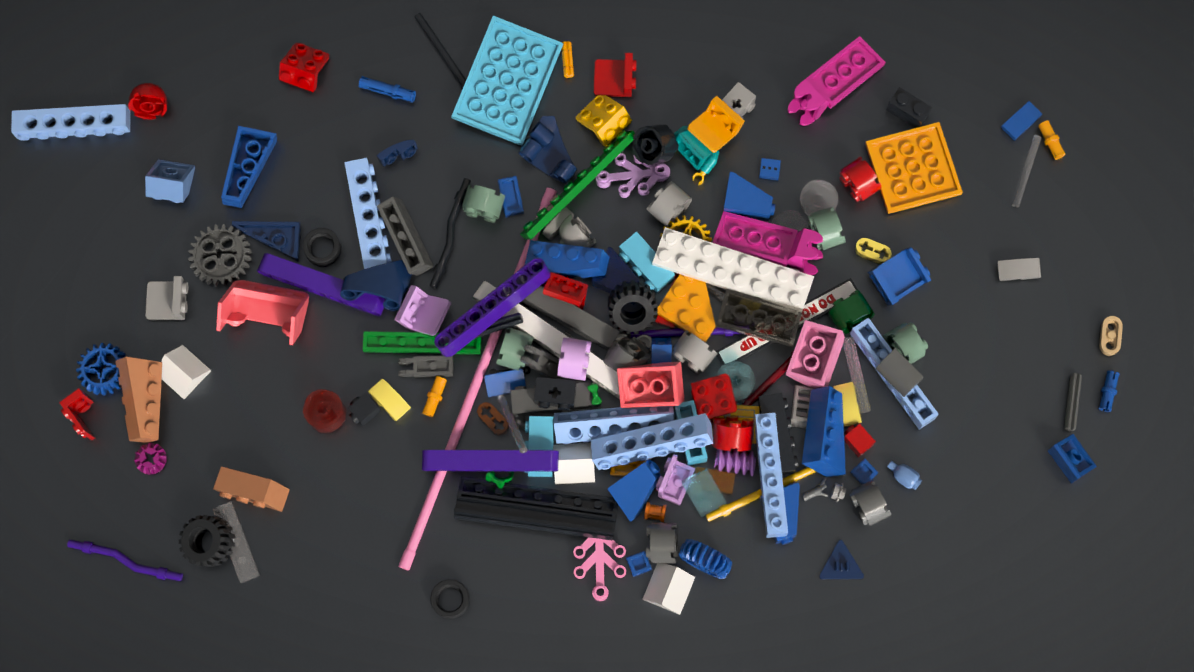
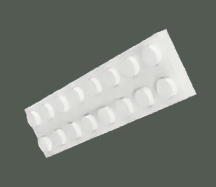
(731, 269)

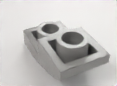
(1019, 269)

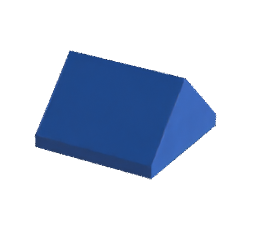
(1072, 458)

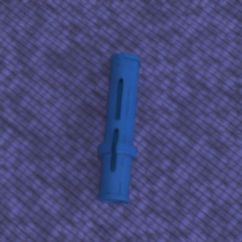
(394, 91)

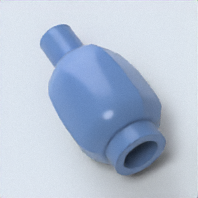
(905, 475)

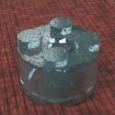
(744, 377)

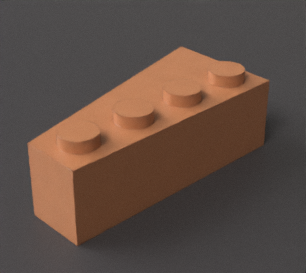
(141, 397)

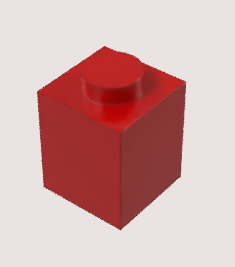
(858, 439)

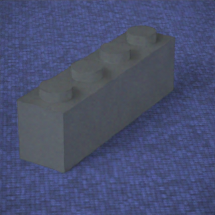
(405, 236)
(524, 405)

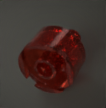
(314, 414)

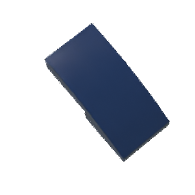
(404, 149)

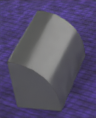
(899, 372)

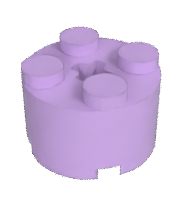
(574, 359)

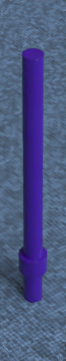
(678, 332)

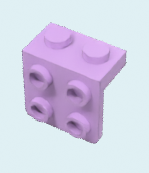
(422, 312)
(670, 486)

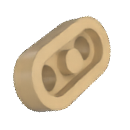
(1111, 336)

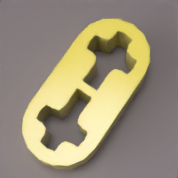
(871, 255)

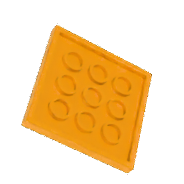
(913, 167)

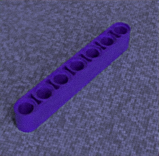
(316, 283)
(488, 316)
(490, 460)

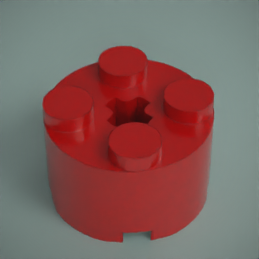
(860, 179)
(732, 433)

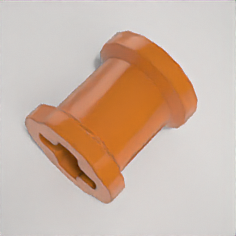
(655, 512)

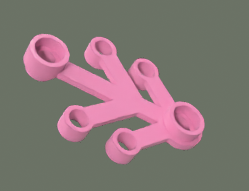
(599, 557)

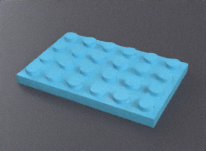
(507, 80)

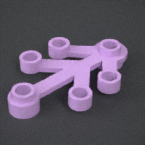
(635, 174)

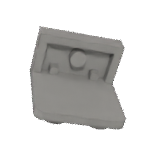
(167, 299)

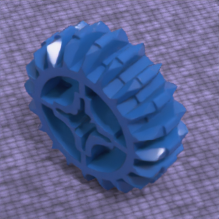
(101, 356)
(705, 558)

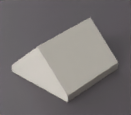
(183, 371)
(574, 464)
(669, 587)

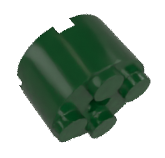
(850, 312)

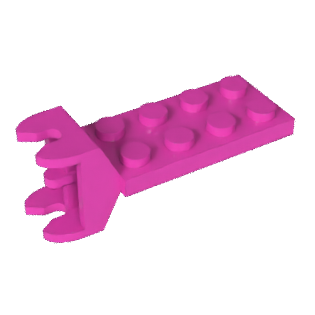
(835, 80)
(769, 241)

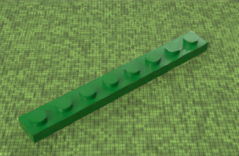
(572, 189)

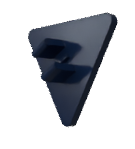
(841, 565)

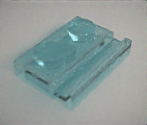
(704, 492)

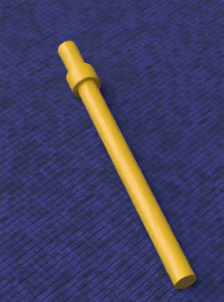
(726, 509)

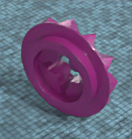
(159, 458)

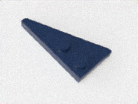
(278, 235)

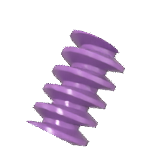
(735, 461)

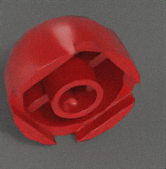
(147, 101)

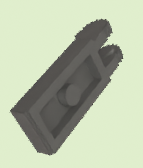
(542, 362)
(427, 366)

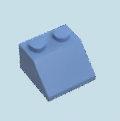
(169, 181)

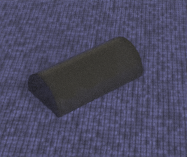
(759, 318)

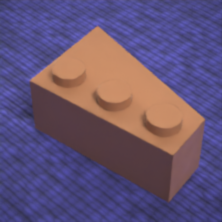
(251, 488)

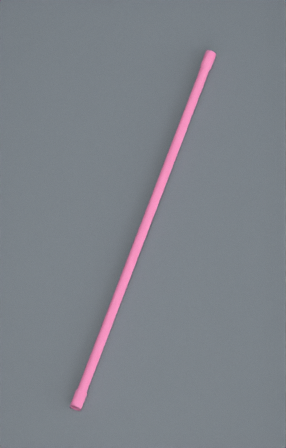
(410, 551)

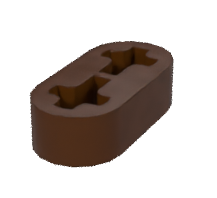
(489, 421)

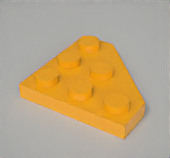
(689, 307)

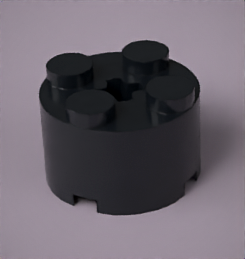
(654, 144)

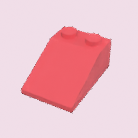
(651, 385)

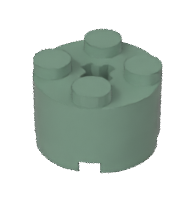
(483, 202)
(828, 226)
(906, 341)
(513, 348)

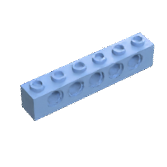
(62, 116)
(355, 170)
(876, 350)
(604, 418)
(652, 441)
(770, 475)

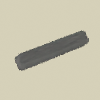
(1073, 402)

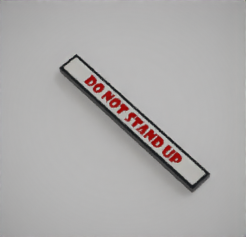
(812, 311)

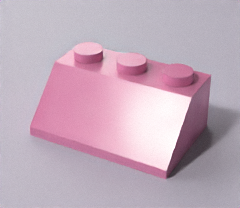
(815, 355)

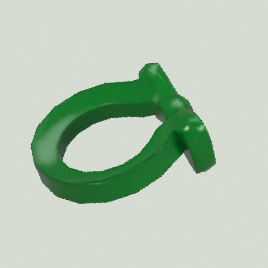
(596, 400)
(490, 476)

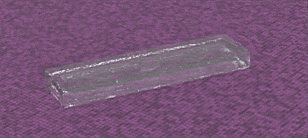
(241, 556)

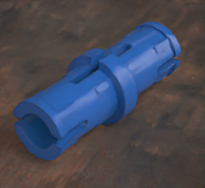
(1109, 391)

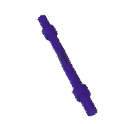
(160, 573)

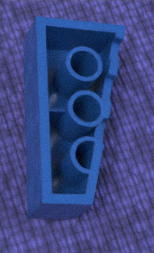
(247, 160)
(569, 259)
(825, 433)

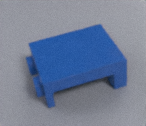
(899, 275)

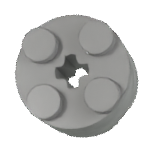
(669, 203)
(694, 352)

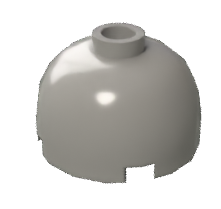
(575, 232)

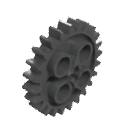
(221, 271)

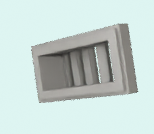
(799, 419)

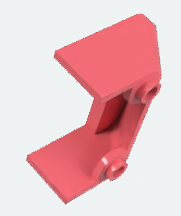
(263, 304)

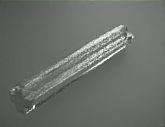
(856, 374)

